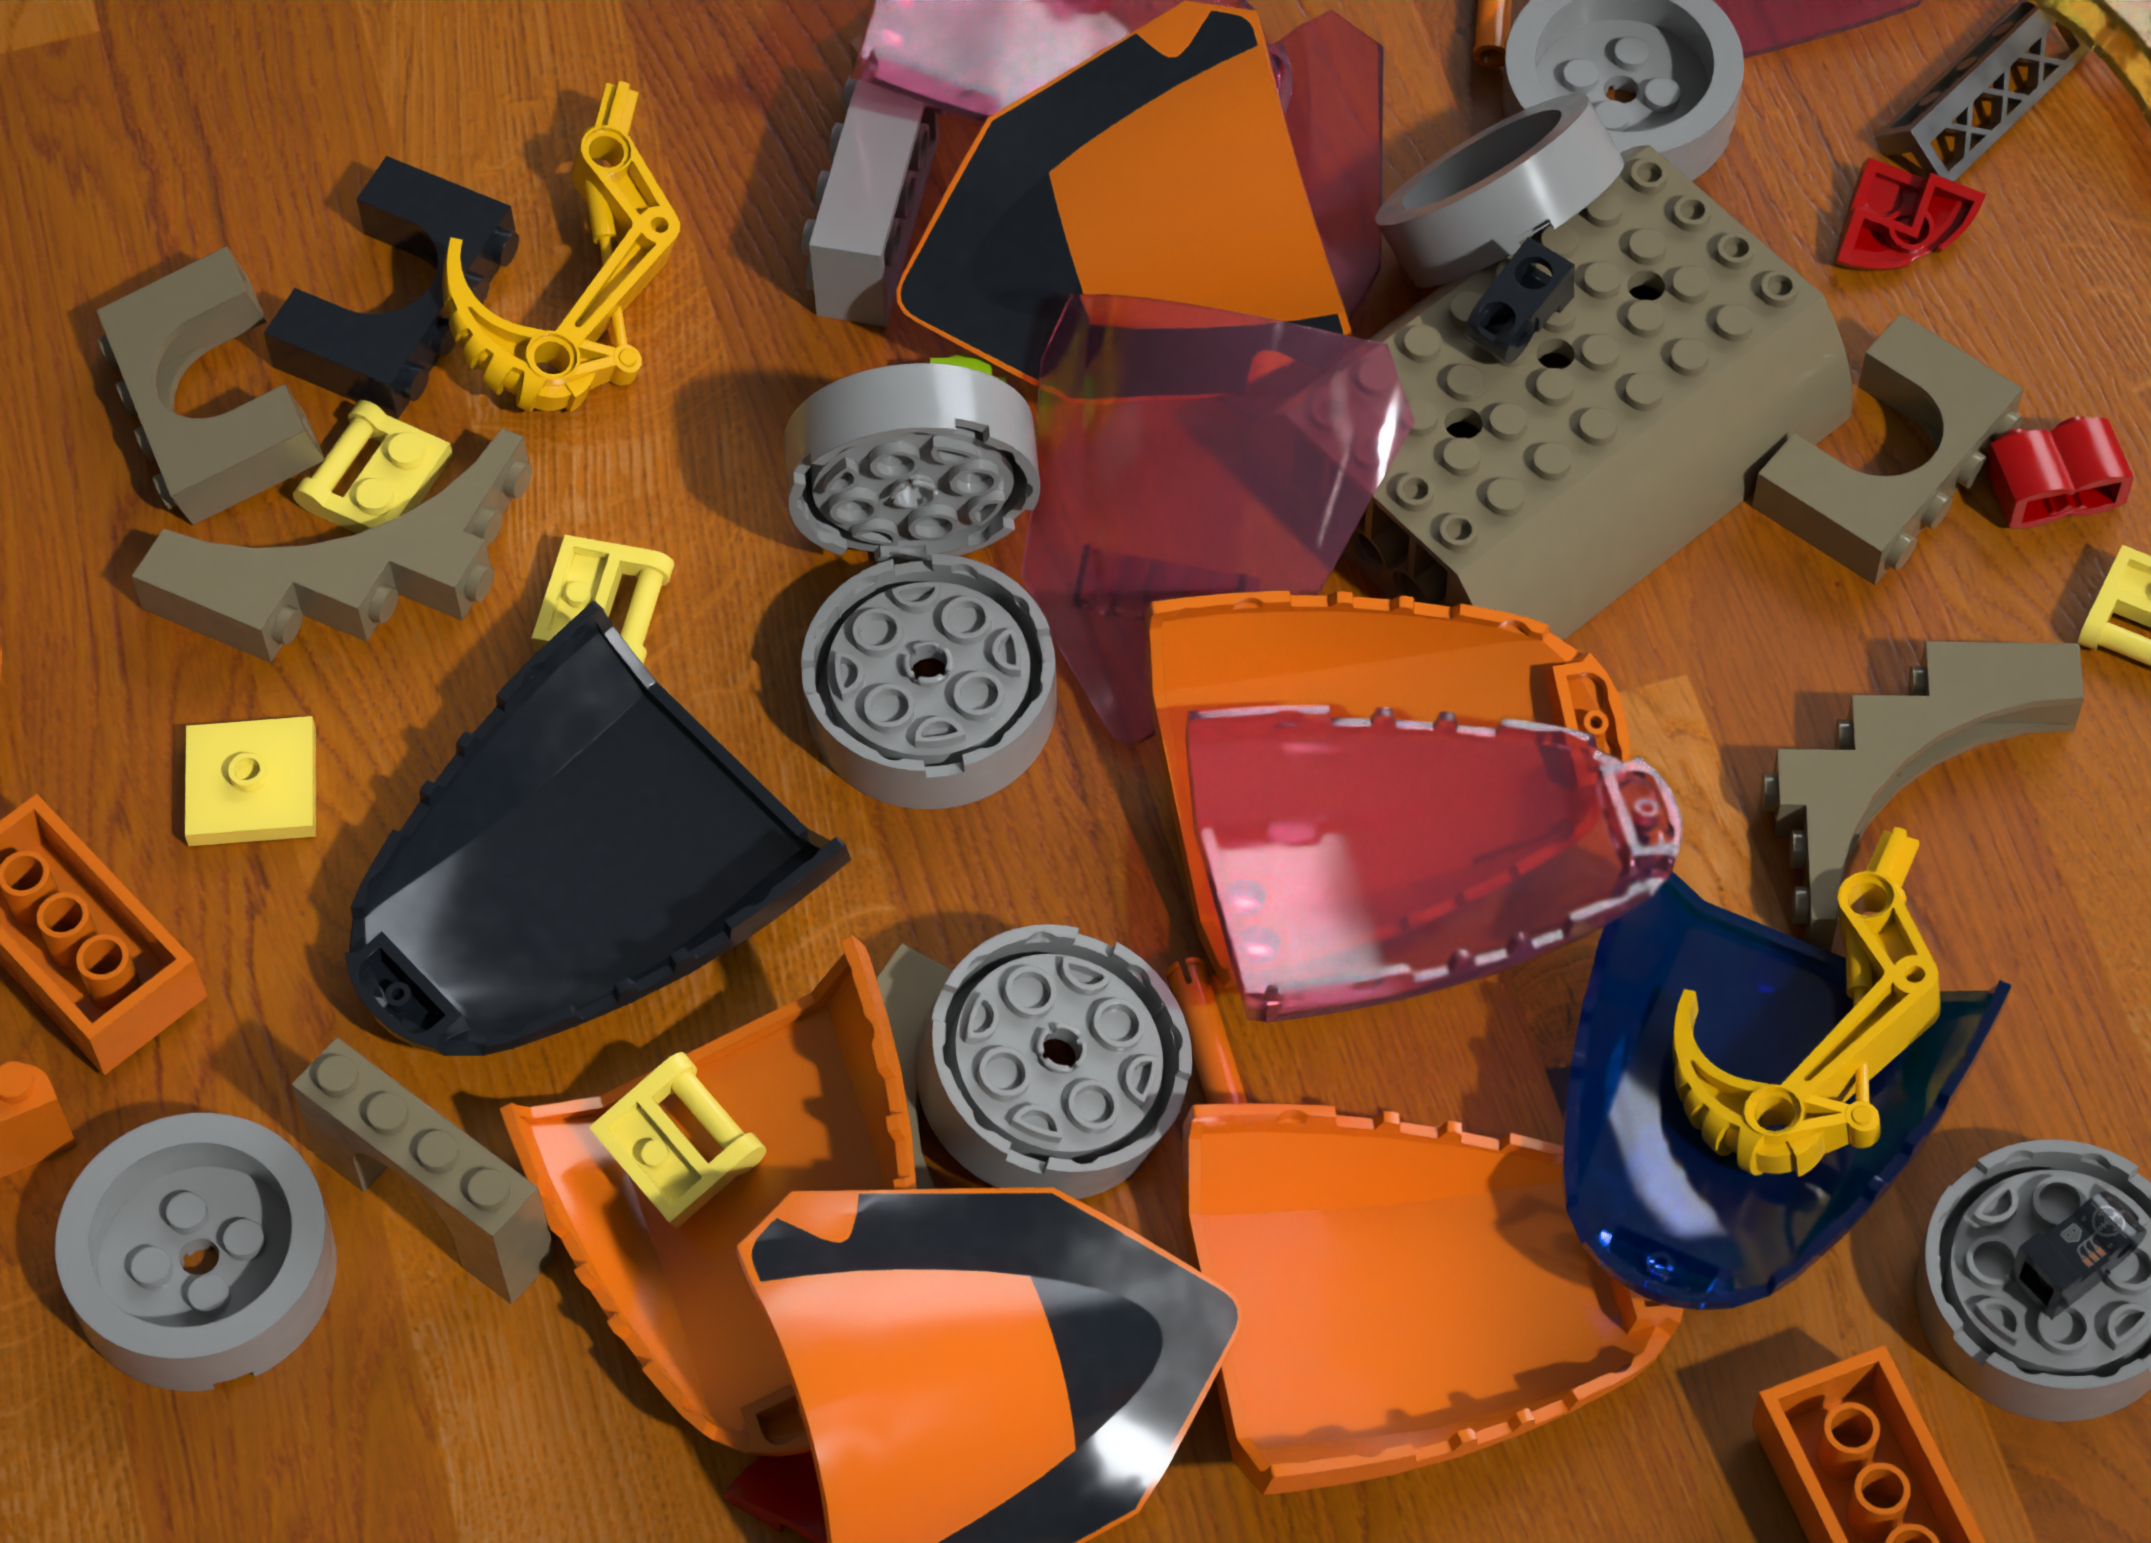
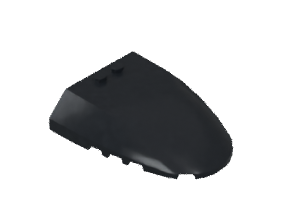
(571, 859)

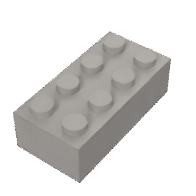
(868, 204)

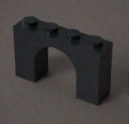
(392, 353)

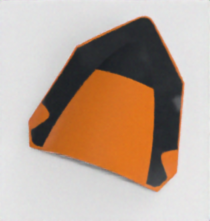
(1128, 178)
(983, 1359)

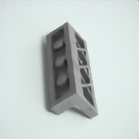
(1969, 77)

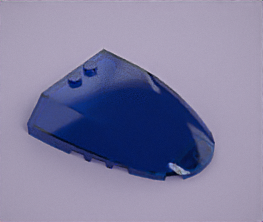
(1636, 1172)

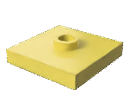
(250, 781)

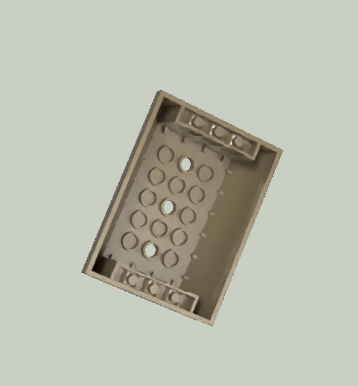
(1628, 449)

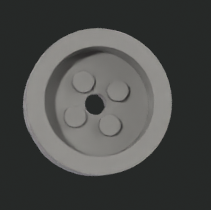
(1669, 52)
(1499, 190)
(940, 425)
(940, 735)
(1039, 1121)
(182, 1191)
(1991, 1331)

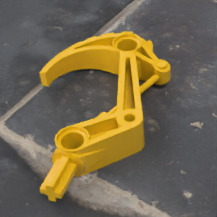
(622, 207)
(1894, 1003)

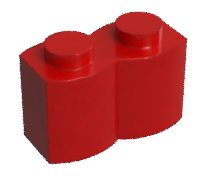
(2058, 472)

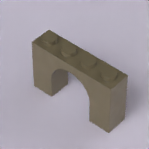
(153, 342)
(1872, 518)
(370, 1122)

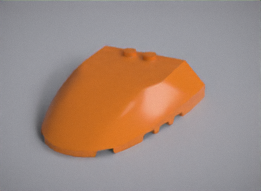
(1354, 659)
(834, 1116)
(1396, 1291)

